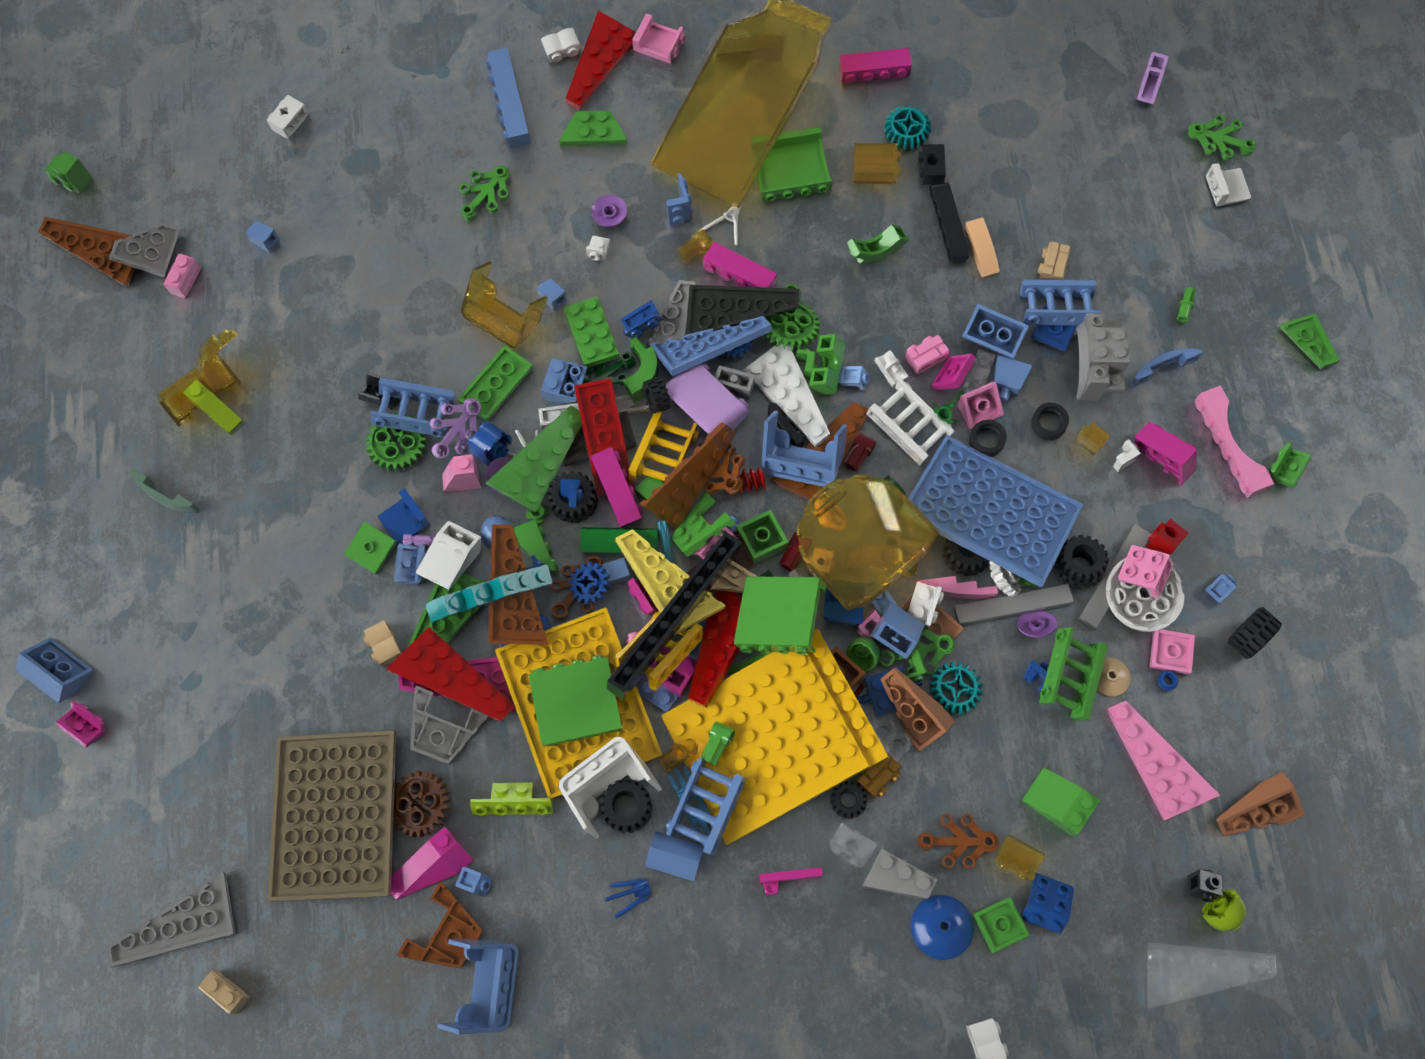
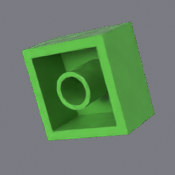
(762, 537)

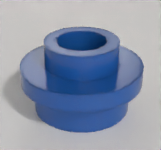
(1173, 680)

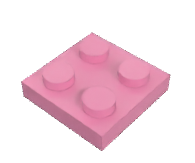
(1172, 651)

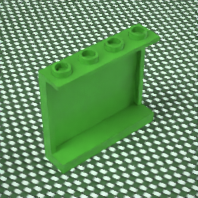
(795, 166)
(778, 614)
(574, 701)

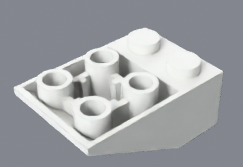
(449, 555)

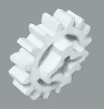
(1005, 580)

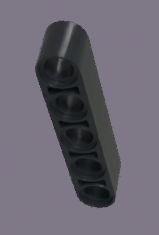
(949, 222)

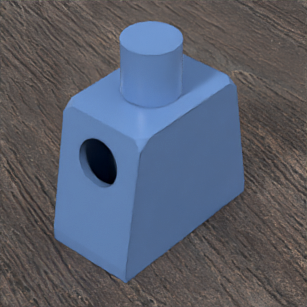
(1009, 376)

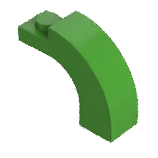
(878, 247)
(647, 370)

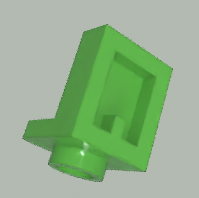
(916, 663)

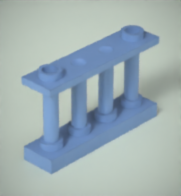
(1057, 289)
(407, 392)
(726, 803)

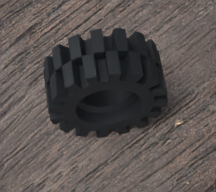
(656, 395)
(857, 790)

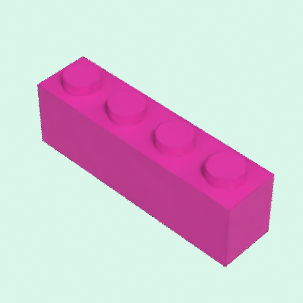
(875, 65)
(737, 268)
(616, 487)

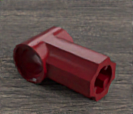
(860, 450)
(792, 555)

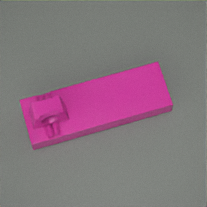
(771, 880)

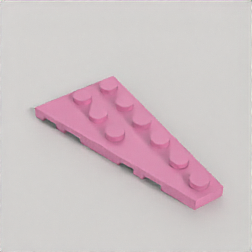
(1167, 775)

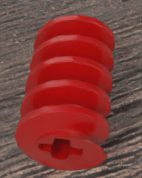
(752, 479)

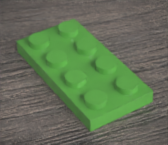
(591, 332)
(497, 381)

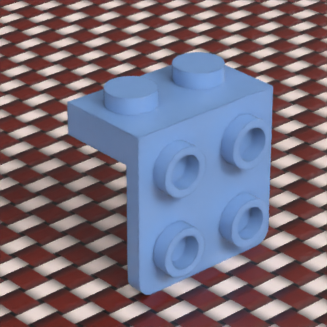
(680, 208)

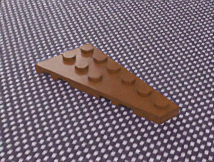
(88, 244)

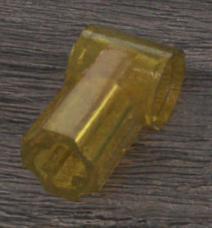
(699, 243)
(678, 754)

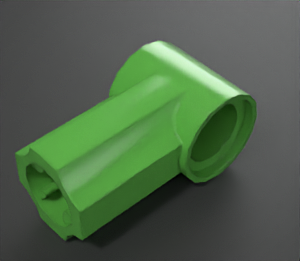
(719, 738)

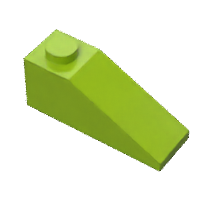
(212, 406)

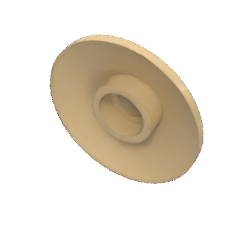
(1118, 685)

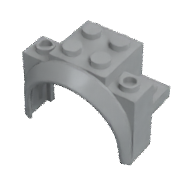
(1101, 357)

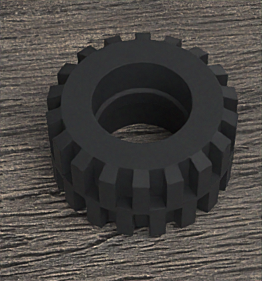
(583, 507)
(1087, 549)
(961, 562)
(1254, 633)
(610, 797)

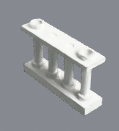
(905, 439)

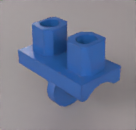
(1037, 671)

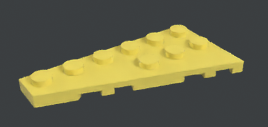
(662, 577)

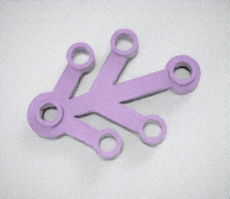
(458, 426)

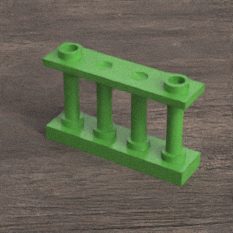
(1089, 678)

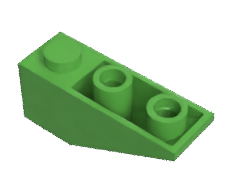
(532, 544)

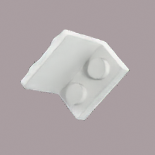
(1227, 185)
(924, 603)

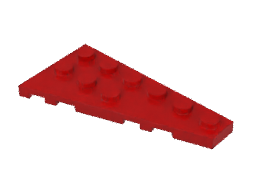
(603, 51)
(716, 649)
(442, 670)

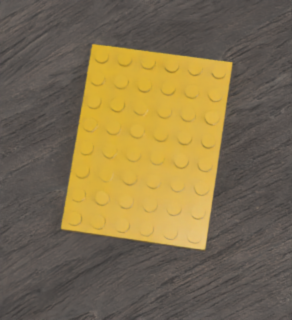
(568, 642)

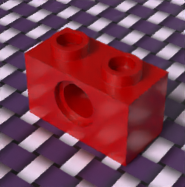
(1166, 537)

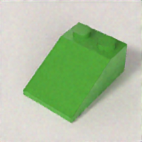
(1060, 801)

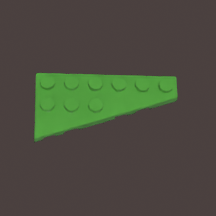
(448, 627)

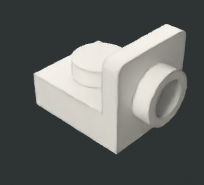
(598, 248)
(1130, 455)

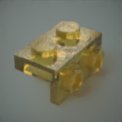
(1019, 857)

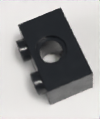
(934, 155)

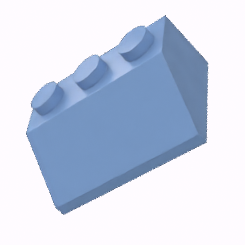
(995, 331)
(53, 669)

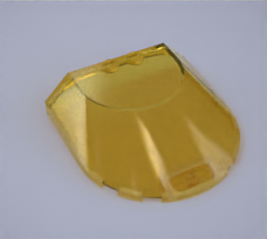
(862, 537)

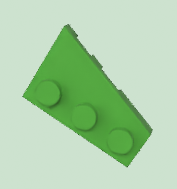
(1311, 339)

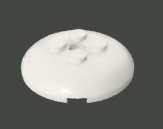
(1144, 613)

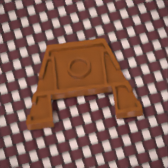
(455, 925)

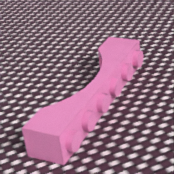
(1251, 475)

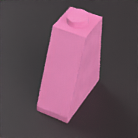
(461, 474)

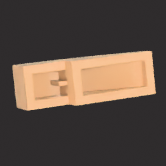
(982, 247)

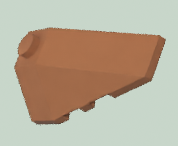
(919, 712)
(1268, 803)

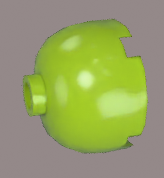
(1226, 911)

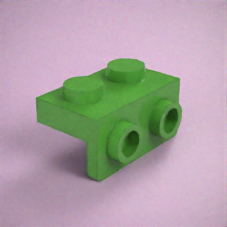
(1289, 466)

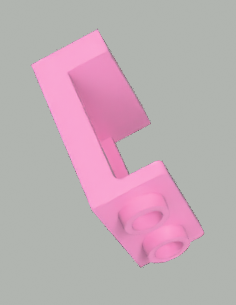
(658, 40)

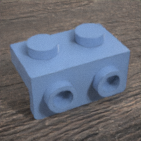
(407, 563)

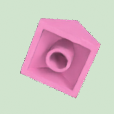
(981, 404)

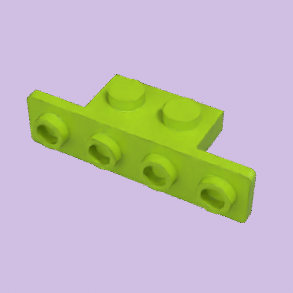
(511, 800)

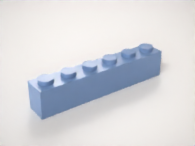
(508, 96)

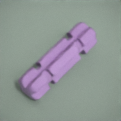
(417, 540)

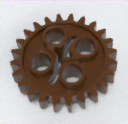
(431, 788)

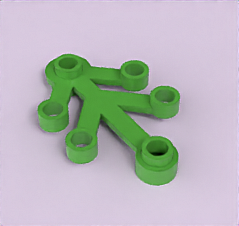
(1220, 137)
(485, 189)
(924, 650)

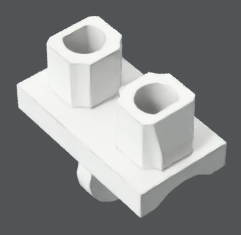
(891, 368)

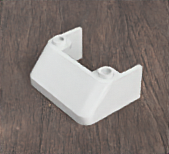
(597, 772)

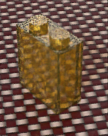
(876, 163)

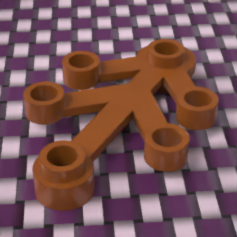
(733, 482)
(564, 584)
(961, 840)

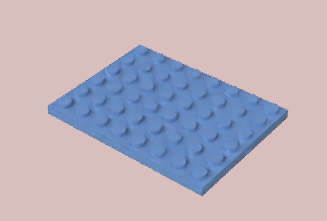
(995, 510)

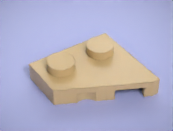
(732, 579)

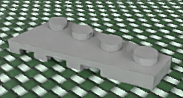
(674, 315)

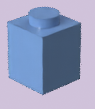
(262, 235)
(554, 292)
(618, 572)

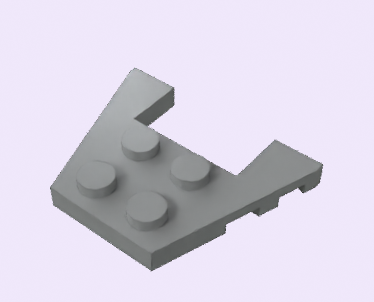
(437, 736)

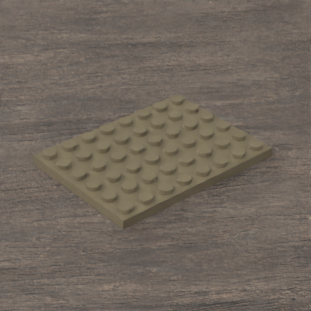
(332, 816)

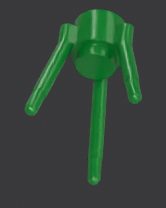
(946, 411)

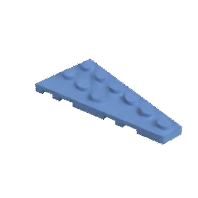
(707, 344)

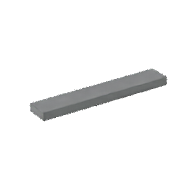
(1098, 602)
(1015, 605)

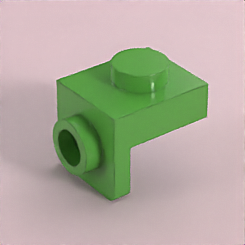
(809, 357)

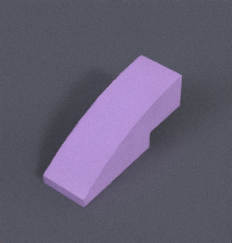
(1152, 78)

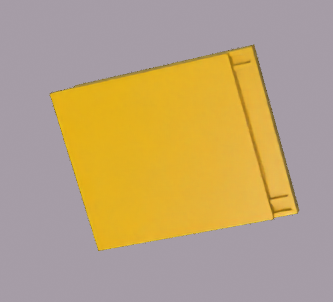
(792, 736)

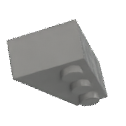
(898, 877)

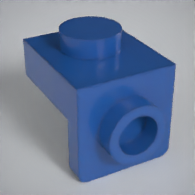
(571, 489)

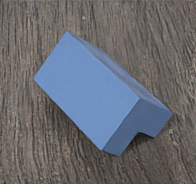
(674, 856)

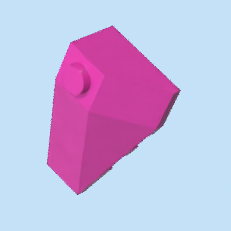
(433, 862)

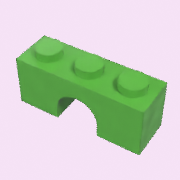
(831, 350)

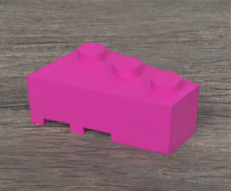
(1168, 450)

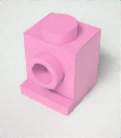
(872, 617)

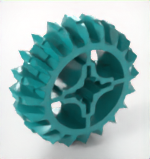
(896, 127)
(963, 688)

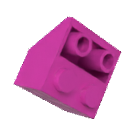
(680, 677)

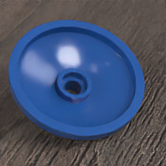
(927, 931)

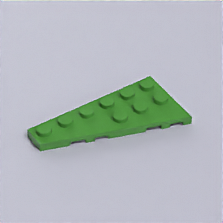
(535, 466)

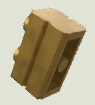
(878, 776)

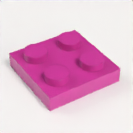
(953, 372)

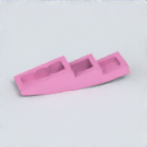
(963, 590)

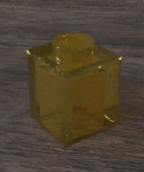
(1092, 438)

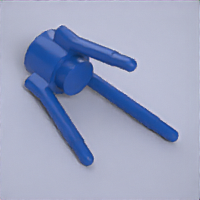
(640, 889)

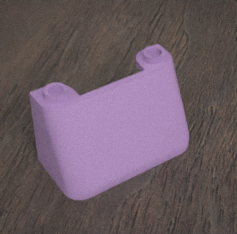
(706, 399)

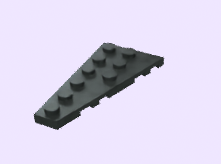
(725, 305)

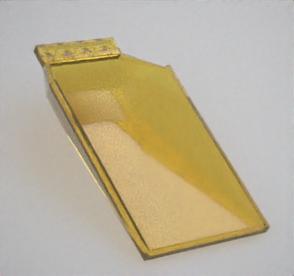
(743, 99)

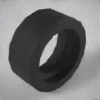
(1051, 408)
(990, 425)

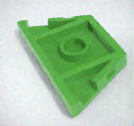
(593, 129)

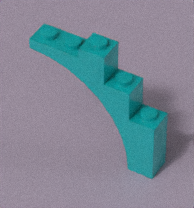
(488, 592)

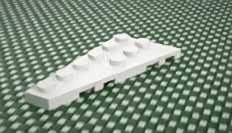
(784, 384)

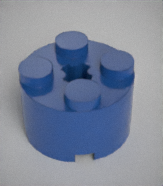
(489, 443)

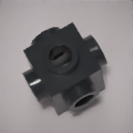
(1205, 885)

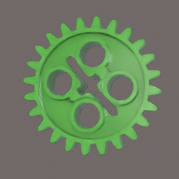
(794, 327)
(380, 451)

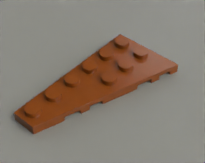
(854, 418)
(687, 480)
(515, 617)

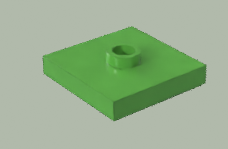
(370, 547)
(1001, 925)

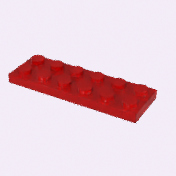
(601, 424)

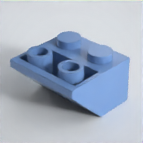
(560, 381)
(898, 630)

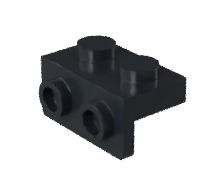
(370, 392)

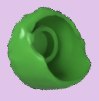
(864, 653)

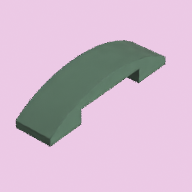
(178, 504)

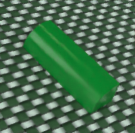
(603, 538)

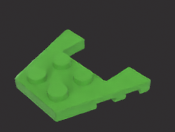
(695, 530)

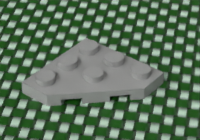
(147, 249)

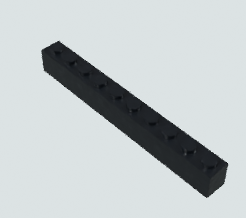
(673, 616)

